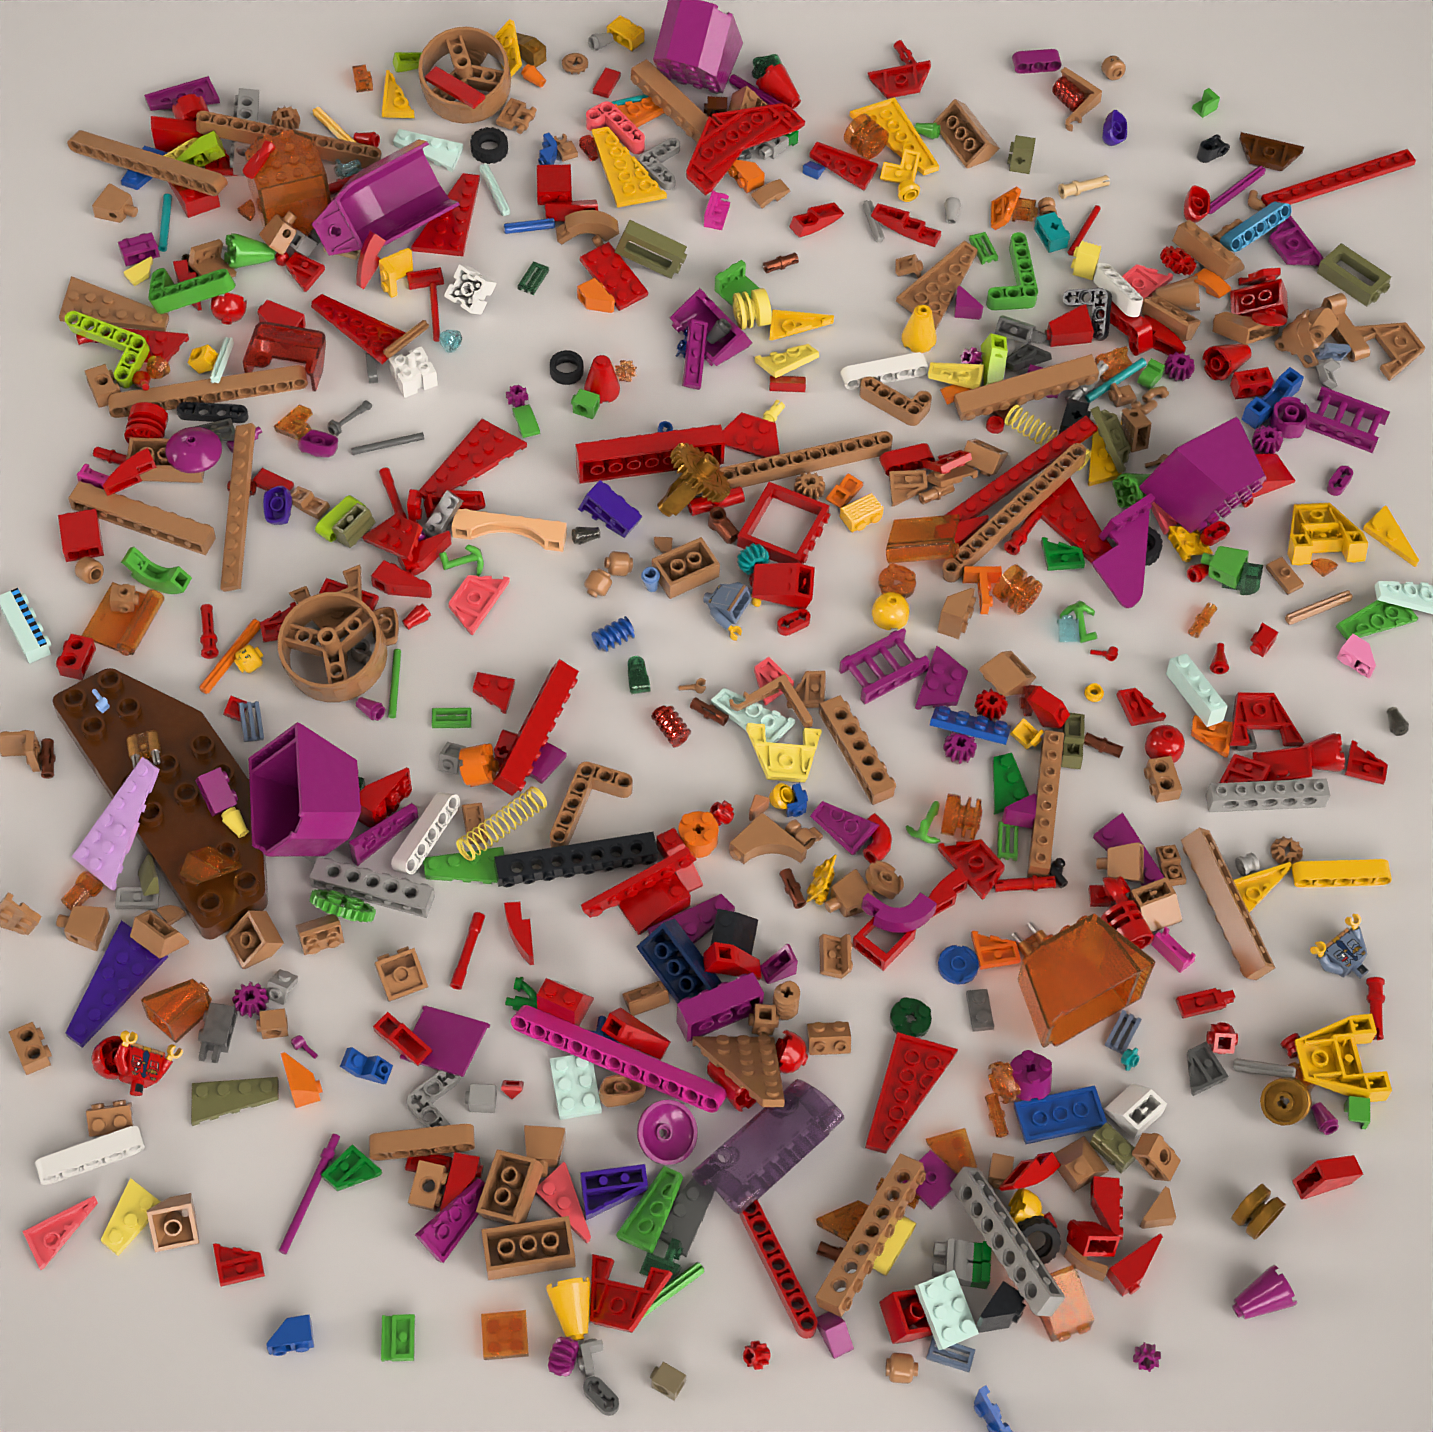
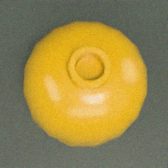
(890, 611)
(1024, 1205)

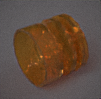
(866, 136)
(1017, 589)
(961, 816)

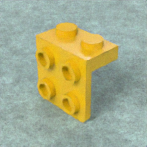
(394, 268)

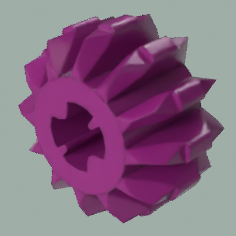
(1179, 366)
(1267, 440)
(959, 747)
(250, 992)
(563, 1356)

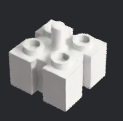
(470, 289)
(413, 371)

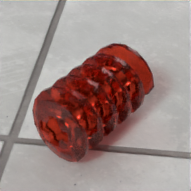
(1068, 93)
(671, 725)

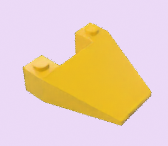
(1323, 530)
(1333, 1061)

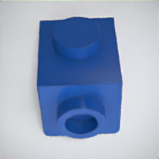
(800, 803)

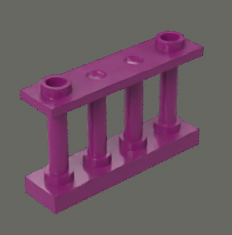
(1344, 433)
(886, 683)

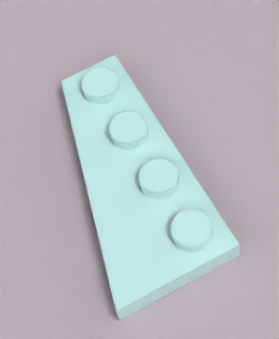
(439, 150)
(1406, 595)
(774, 723)

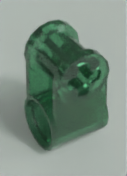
(764, 62)
(638, 676)

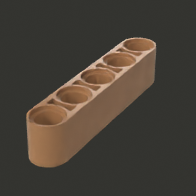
(421, 1142)

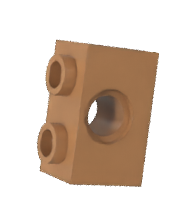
(101, 384)
(1156, 1156)
(428, 1172)

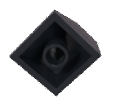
(735, 930)
(1002, 1310)

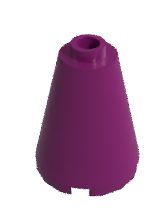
(1265, 1295)

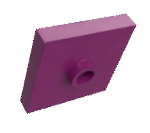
(937, 1180)

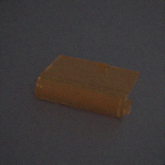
(923, 539)
(123, 630)

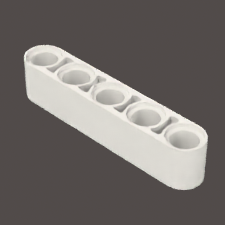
(1122, 292)
(886, 370)
(425, 833)
(89, 1155)

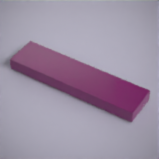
(695, 354)

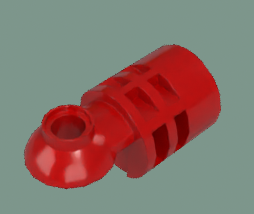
(1125, 915)

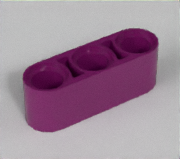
(1036, 61)

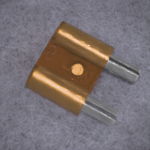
(143, 745)
(1028, 945)

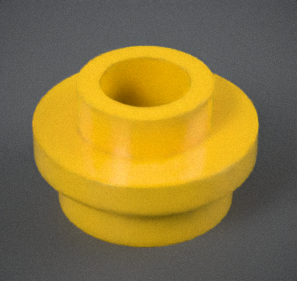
(1094, 688)

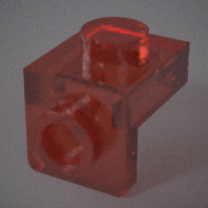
(1023, 703)

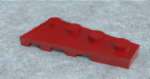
(848, 166)

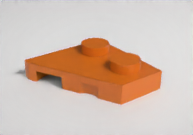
(1003, 208)
(1215, 736)
(994, 951)

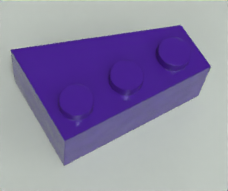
(611, 509)
(611, 1187)

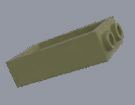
(654, 242)
(1349, 283)

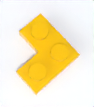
(906, 171)

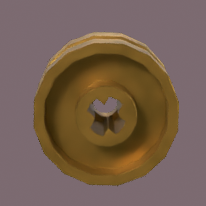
(1273, 1101)
(1254, 1208)

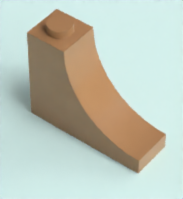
(1241, 328)
(765, 837)

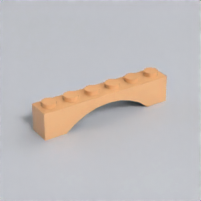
(471, 524)

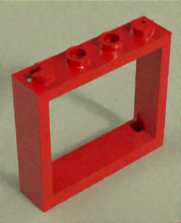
(793, 498)

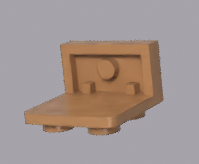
(207, 258)

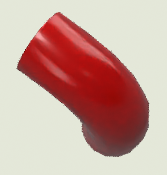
(880, 843)

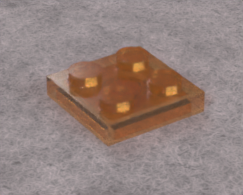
(504, 1335)

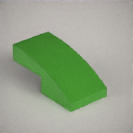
(526, 421)

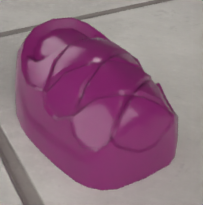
(318, 444)

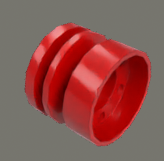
(146, 421)

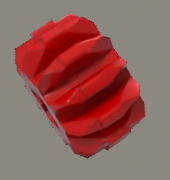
(991, 704)

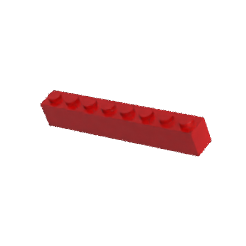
(535, 728)

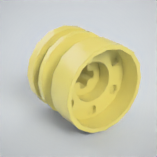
(751, 309)

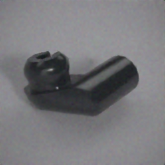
(1056, 870)

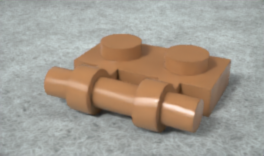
(511, 116)

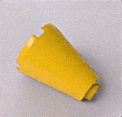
(920, 330)
(571, 1306)

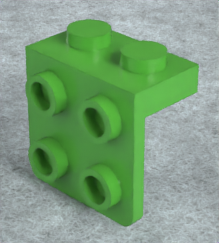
(733, 281)

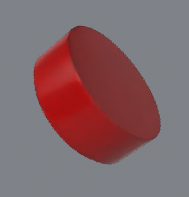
(995, 424)

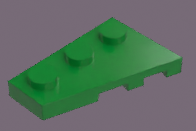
(1007, 782)

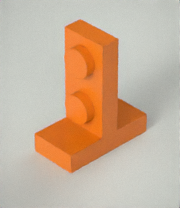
(983, 577)

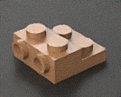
(400, 973)

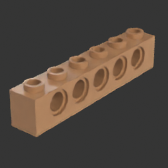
(875, 790)

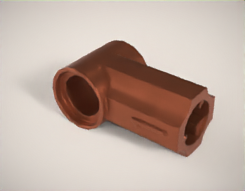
(722, 525)

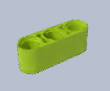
(325, 525)

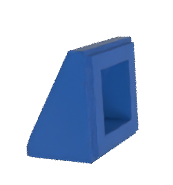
(813, 169)

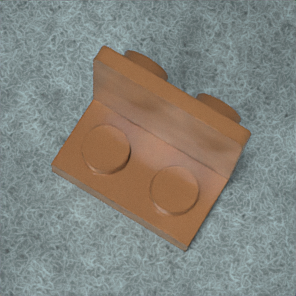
(21, 744)

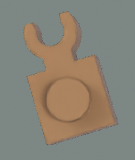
(566, 149)

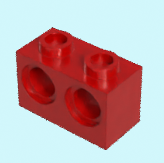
(1251, 383)
(77, 657)

